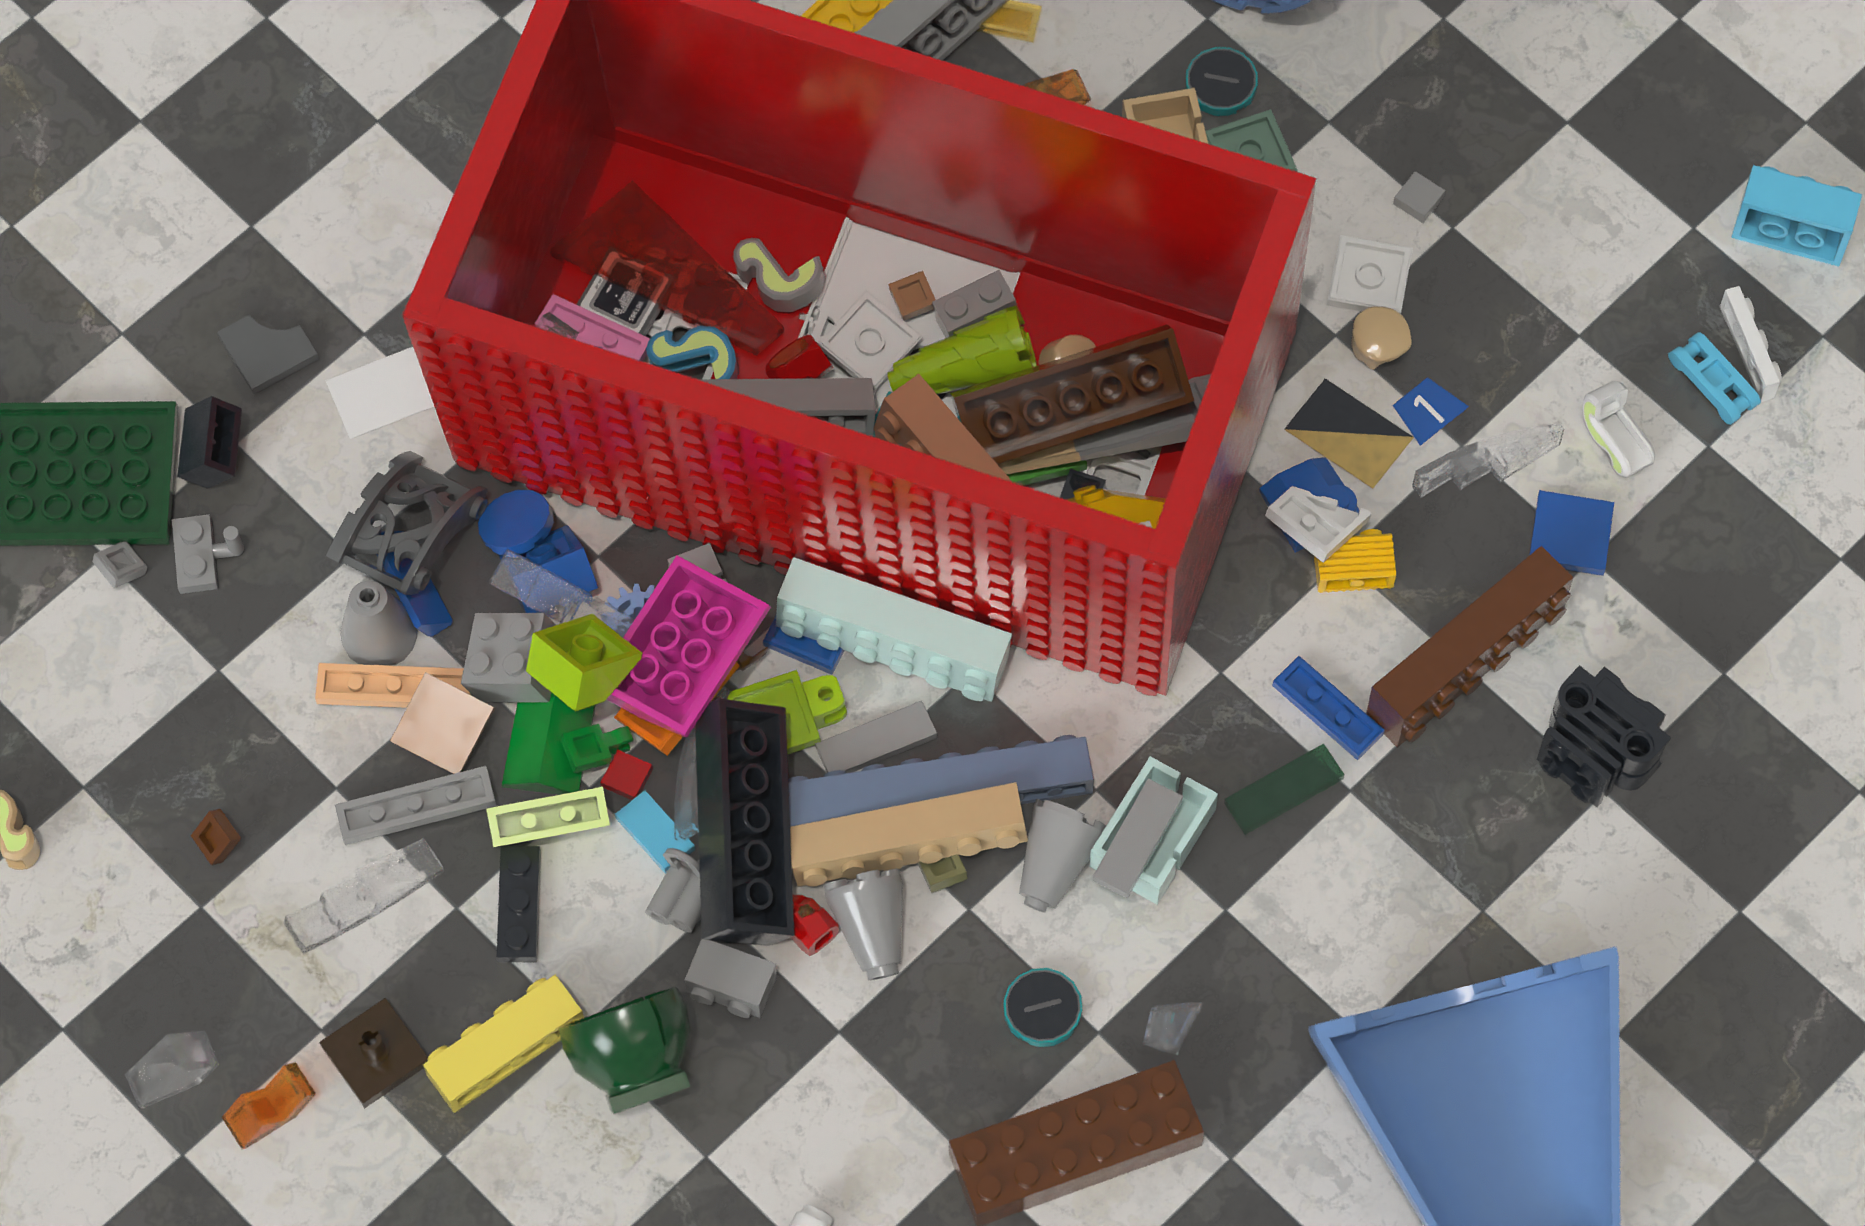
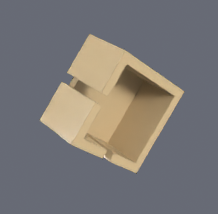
(1168, 111)

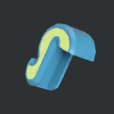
(695, 348)

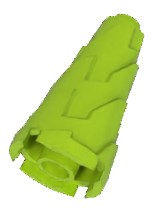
(970, 355)

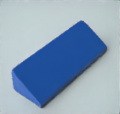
(425, 608)

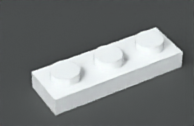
(1750, 343)

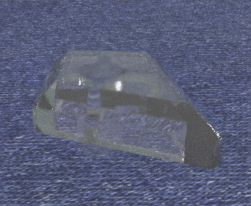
(1170, 1025)

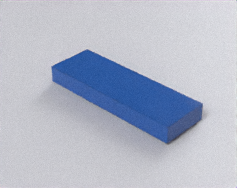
(1328, 707)

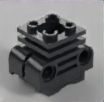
(1601, 736)

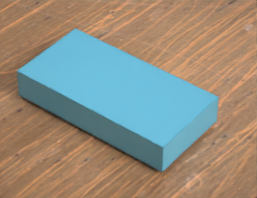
(651, 829)

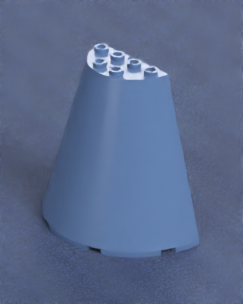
(1494, 1095)

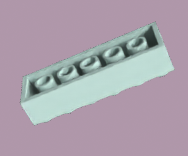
(892, 630)

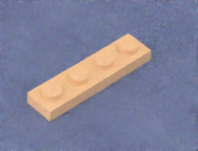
(376, 683)

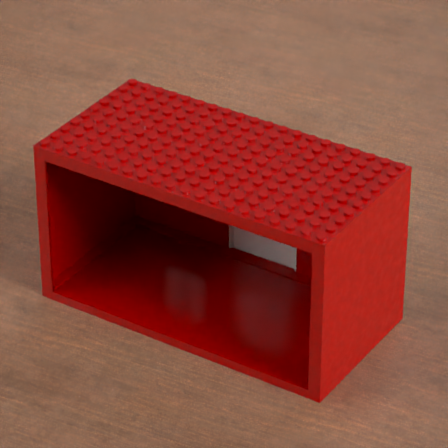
(881, 171)

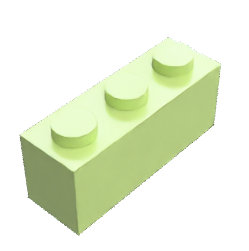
(547, 817)

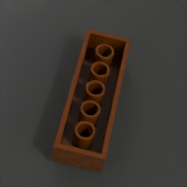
(1075, 395)
(1470, 647)
(1075, 1143)

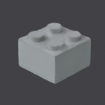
(500, 656)

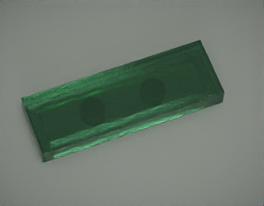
(1284, 789)

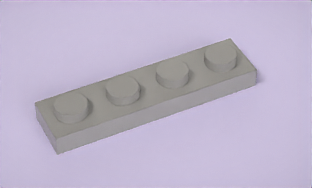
(415, 805)

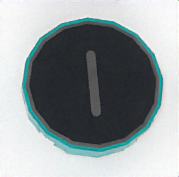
(1222, 80)
(1042, 1007)

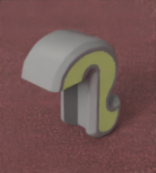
(774, 287)

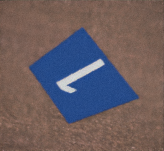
(1428, 409)

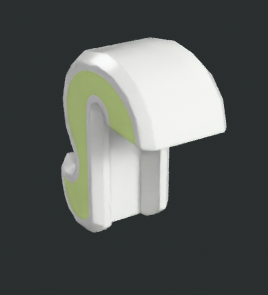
(1616, 430)

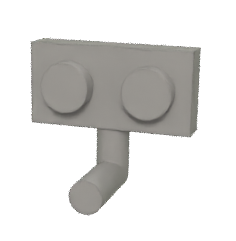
(197, 552)

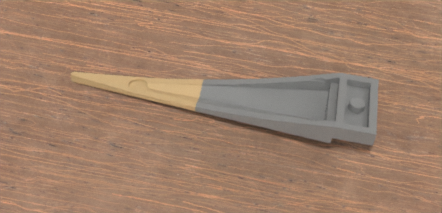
(1147, 432)

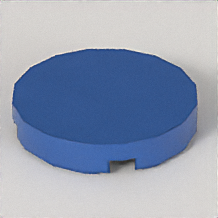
(515, 521)

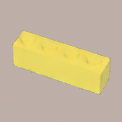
(502, 1043)

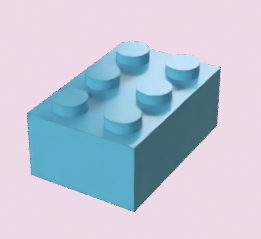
(1796, 215)

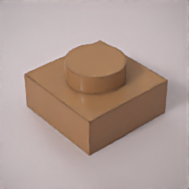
(912, 295)

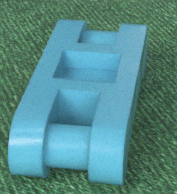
(1715, 377)

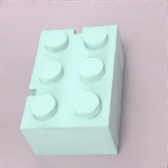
(1180, 836)

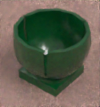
(632, 1048)

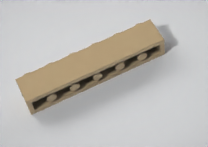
(907, 834)

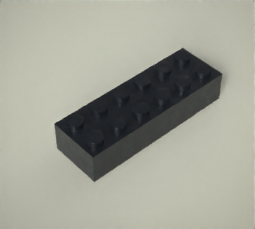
(744, 823)

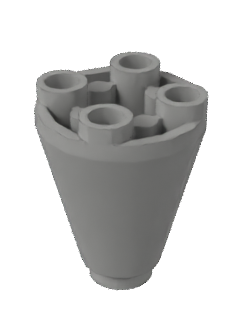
(870, 919)

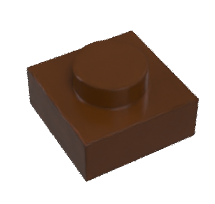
(215, 836)

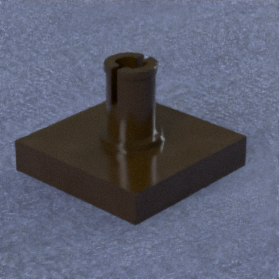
(374, 1052)

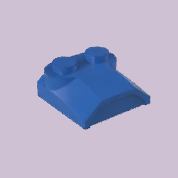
(1314, 476)

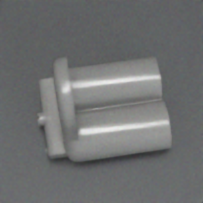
(678, 894)

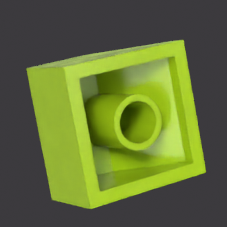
(581, 660)

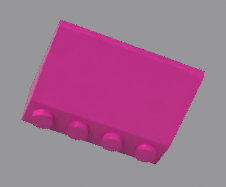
(688, 644)

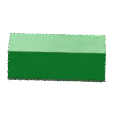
(535, 750)

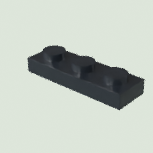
(518, 904)

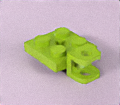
(804, 704)

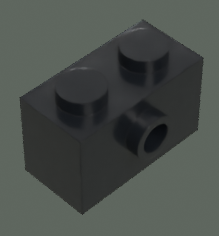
(209, 442)

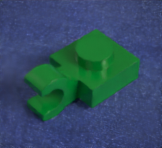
(591, 748)

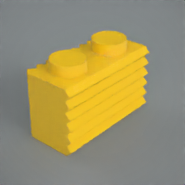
(1359, 564)

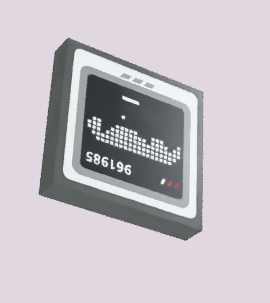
(619, 305)

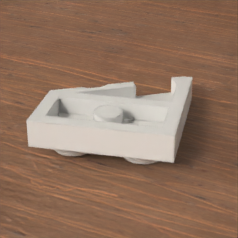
(1316, 521)

